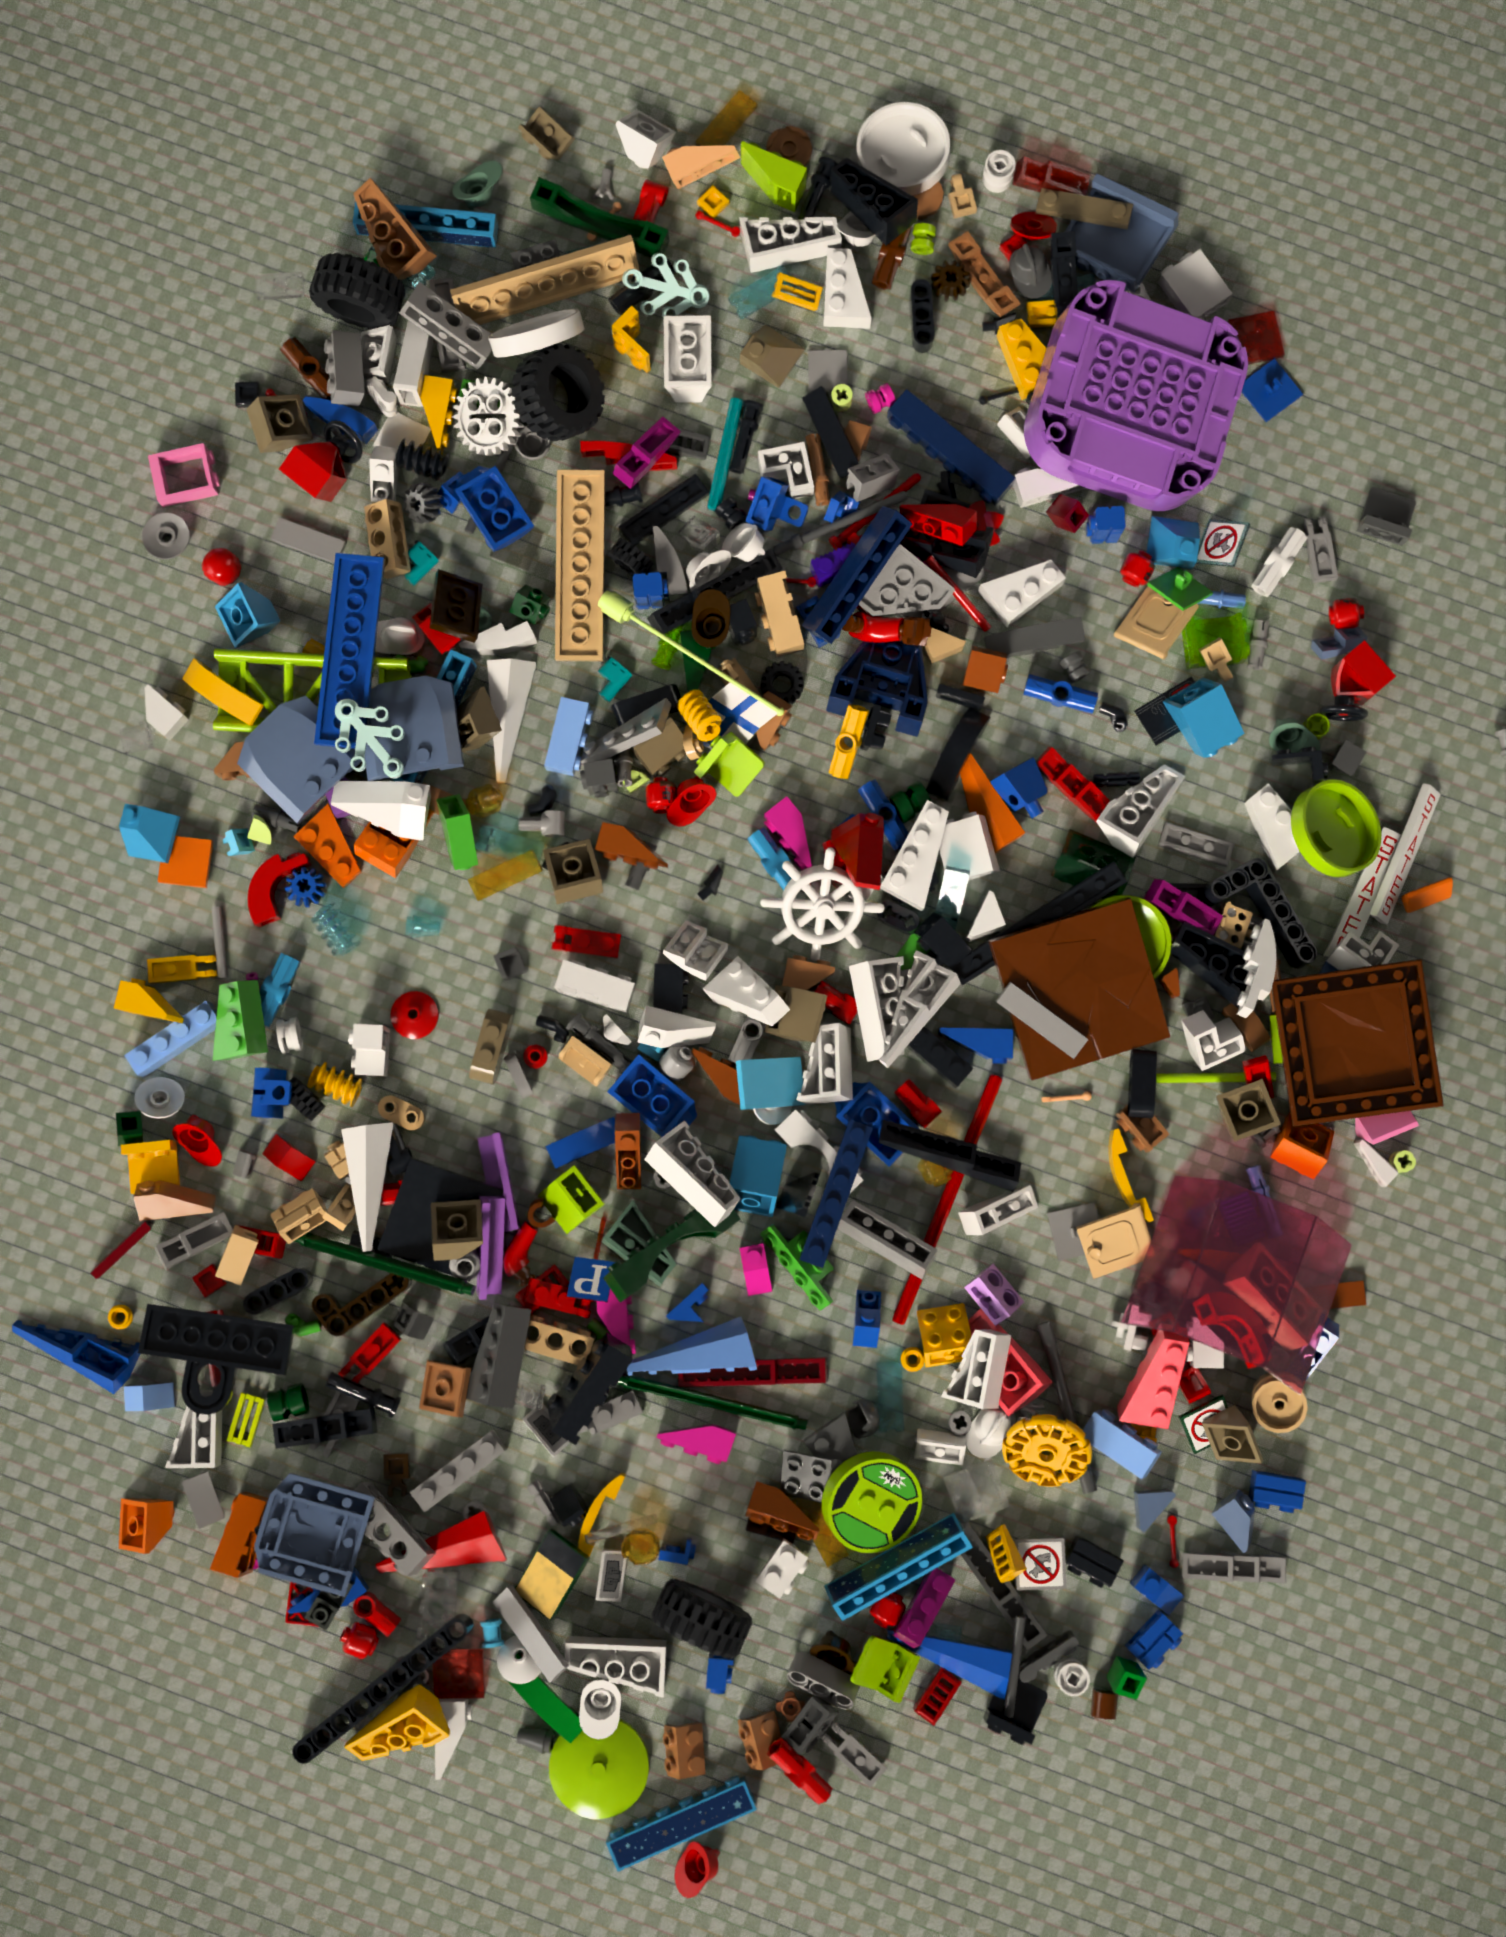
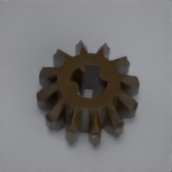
(950, 272)

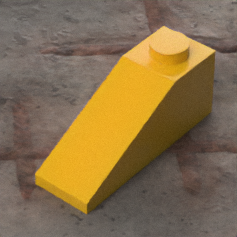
(145, 1001)

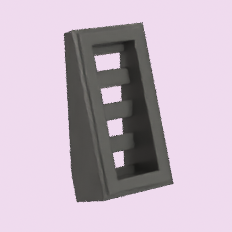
(694, 437)

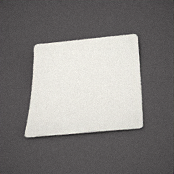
(401, 427)

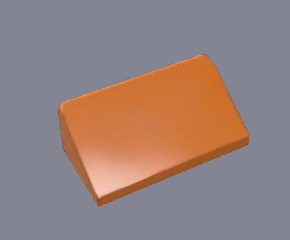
(1427, 895)

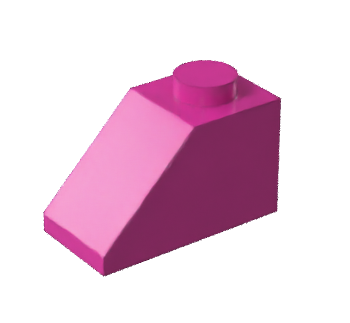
(755, 1269)

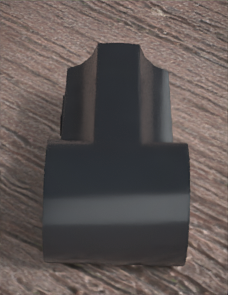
(399, 1154)

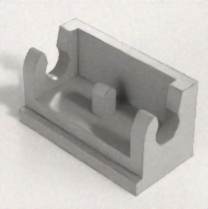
(872, 477)
(203, 1500)

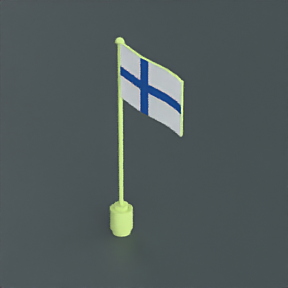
(737, 705)

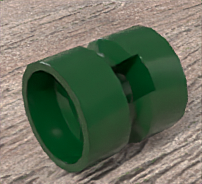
(910, 801)
(288, 1402)

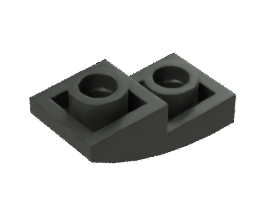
(326, 1607)

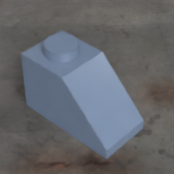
(1236, 1518)

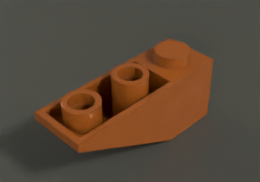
(619, 842)
(720, 1073)
(628, 1150)
(775, 1508)

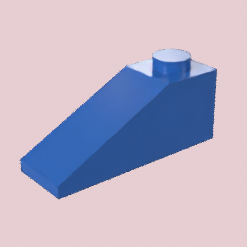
(985, 1042)

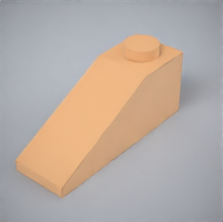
(694, 162)

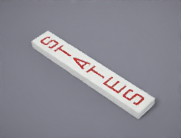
(1405, 854)
(1365, 891)

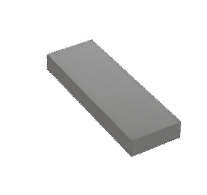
(307, 540)
(1196, 844)

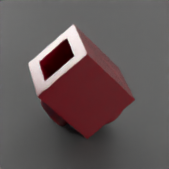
(1067, 513)

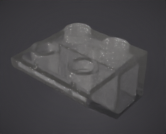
(976, 1490)

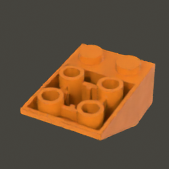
(385, 849)

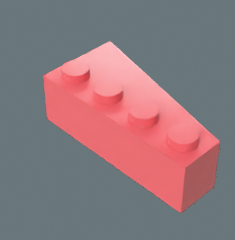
(1154, 1389)

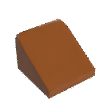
(1171, 983)

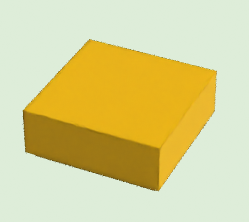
(713, 202)

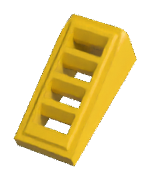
(1013, 1558)

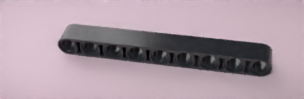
(372, 1693)

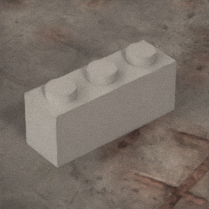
(344, 368)

